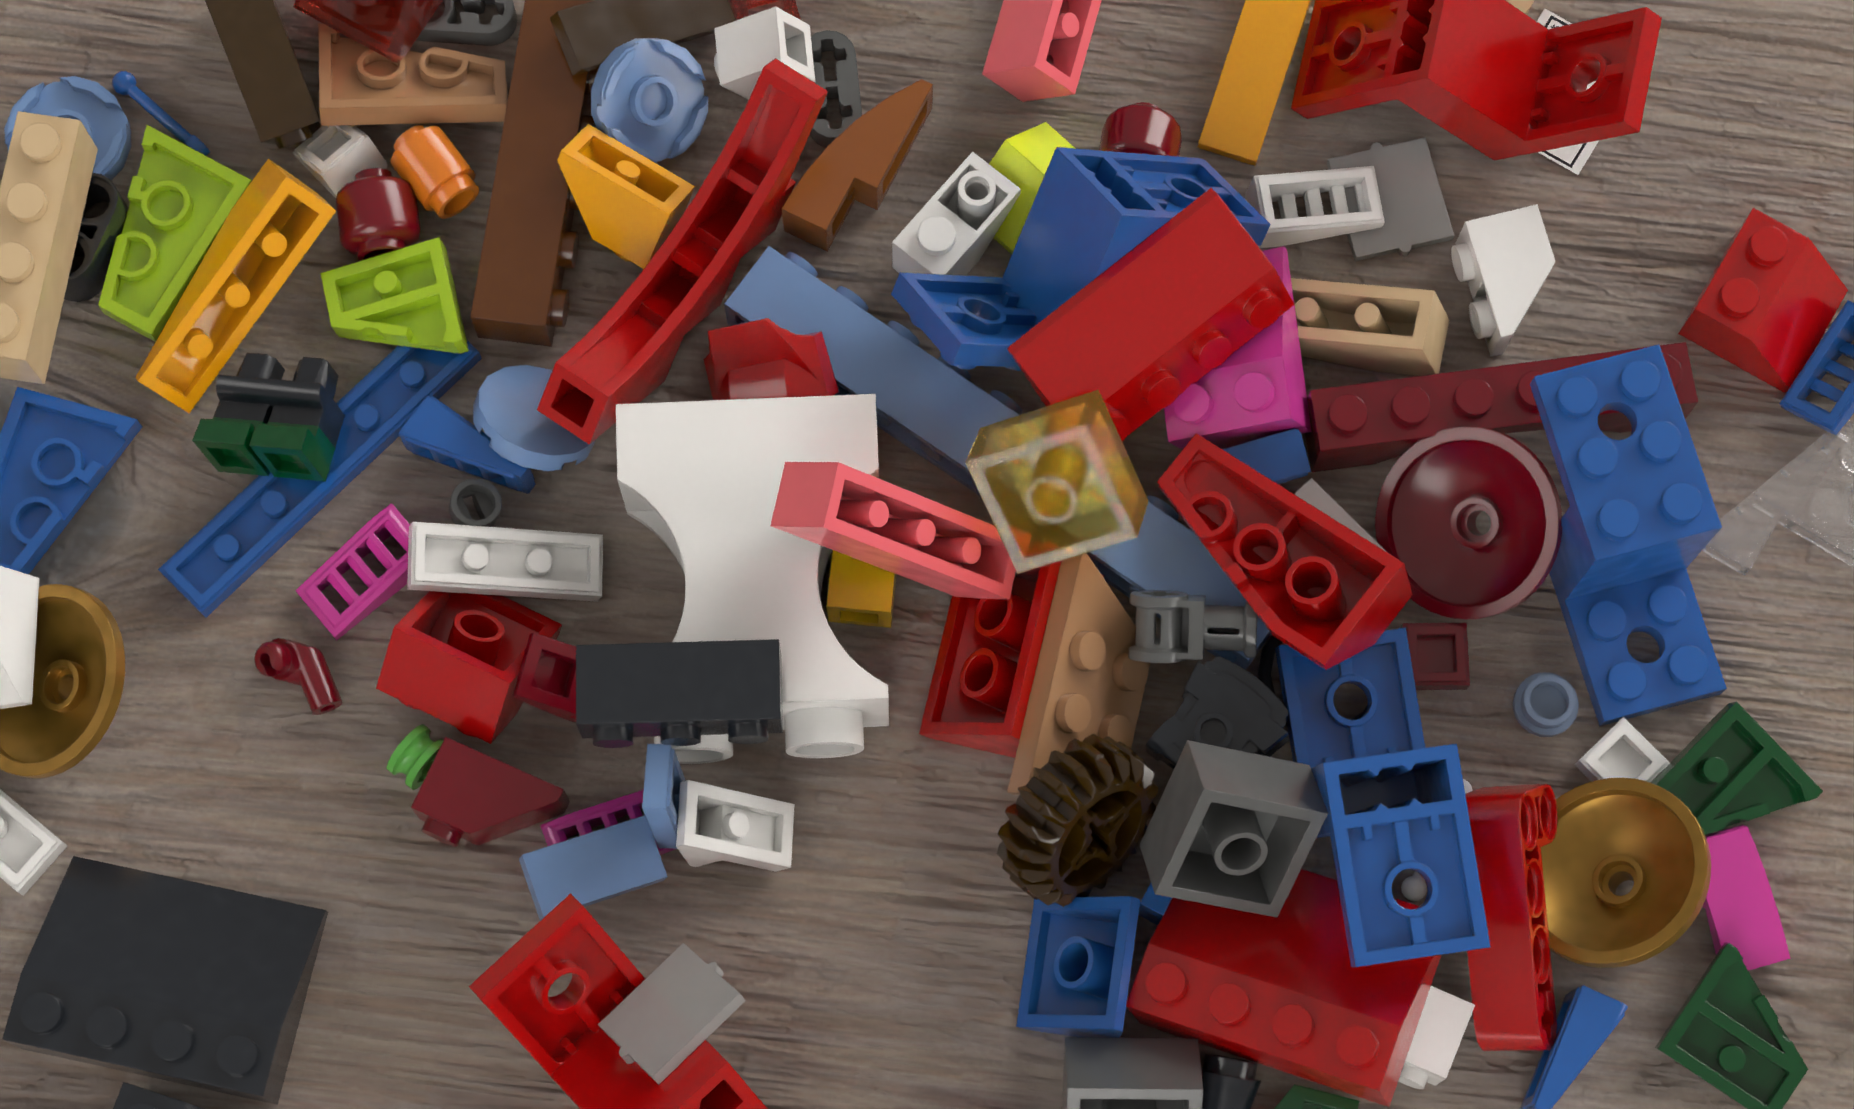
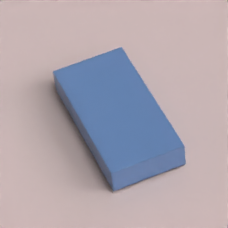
(662, 793)
(594, 866)

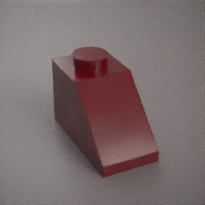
(481, 797)

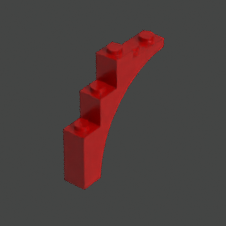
(691, 271)

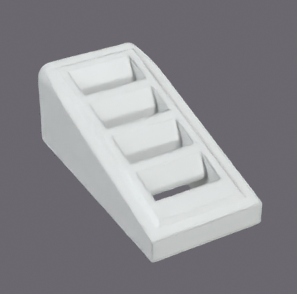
(1309, 184)

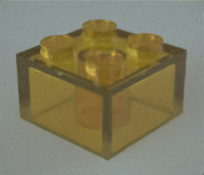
(1057, 482)

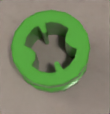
(414, 756)

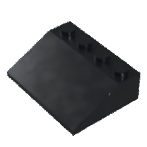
(168, 979)

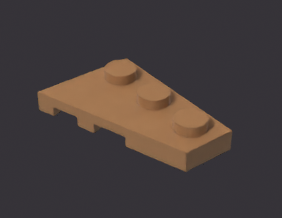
(420, 89)

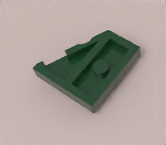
(1735, 773)
(1734, 1037)

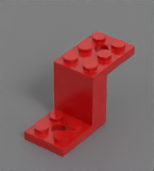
(1481, 70)
(565, 1030)

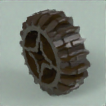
(1077, 820)

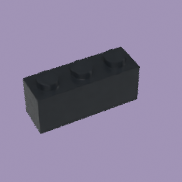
(679, 691)

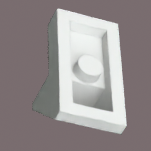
(733, 827)

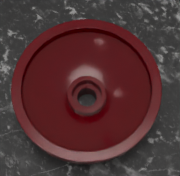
(1431, 514)

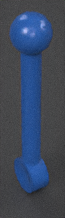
(125, 84)

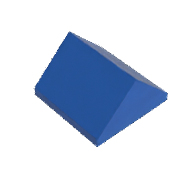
(1079, 967)

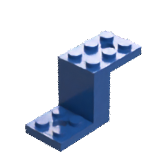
(1080, 224)
(1630, 533)
(1386, 805)

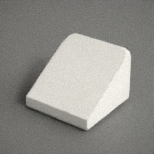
(338, 155)

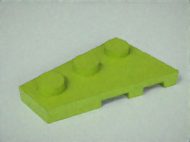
(168, 228)

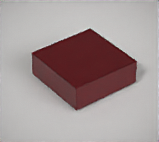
(1439, 655)

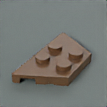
(1082, 672)

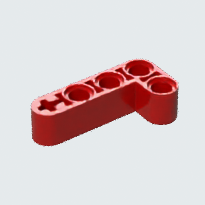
(1513, 976)

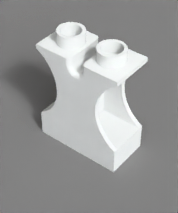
(709, 491)

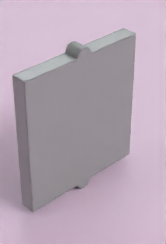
(1409, 199)
(671, 1013)

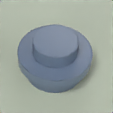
(1545, 704)

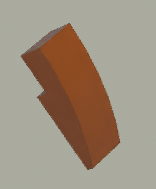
(857, 166)

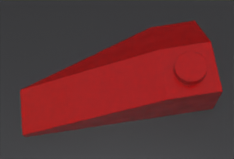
(1291, 562)

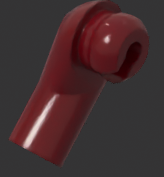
(301, 666)

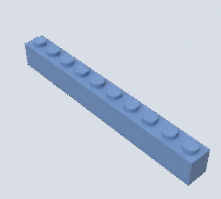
(940, 413)

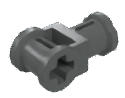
(1189, 627)

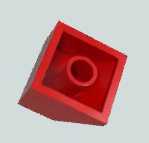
(1766, 302)
(462, 659)

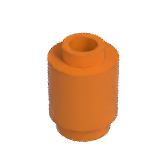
(434, 170)

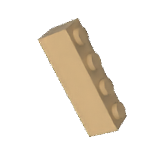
(39, 229)

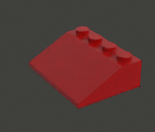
(1284, 990)

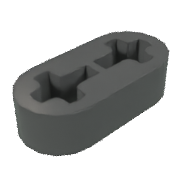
(844, 88)

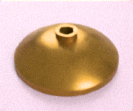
(74, 686)
(1614, 835)

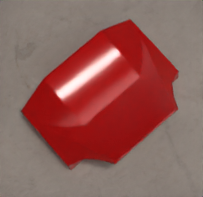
(767, 362)

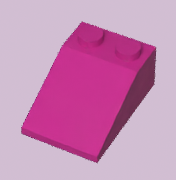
(1253, 391)

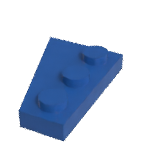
(49, 467)

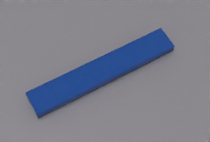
(278, 507)

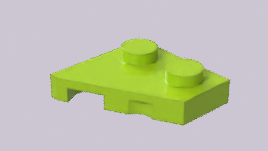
(398, 299)

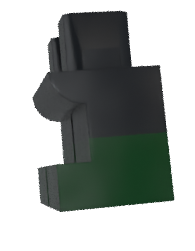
(272, 421)

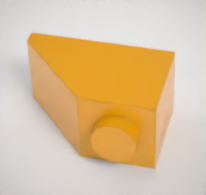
(622, 195)

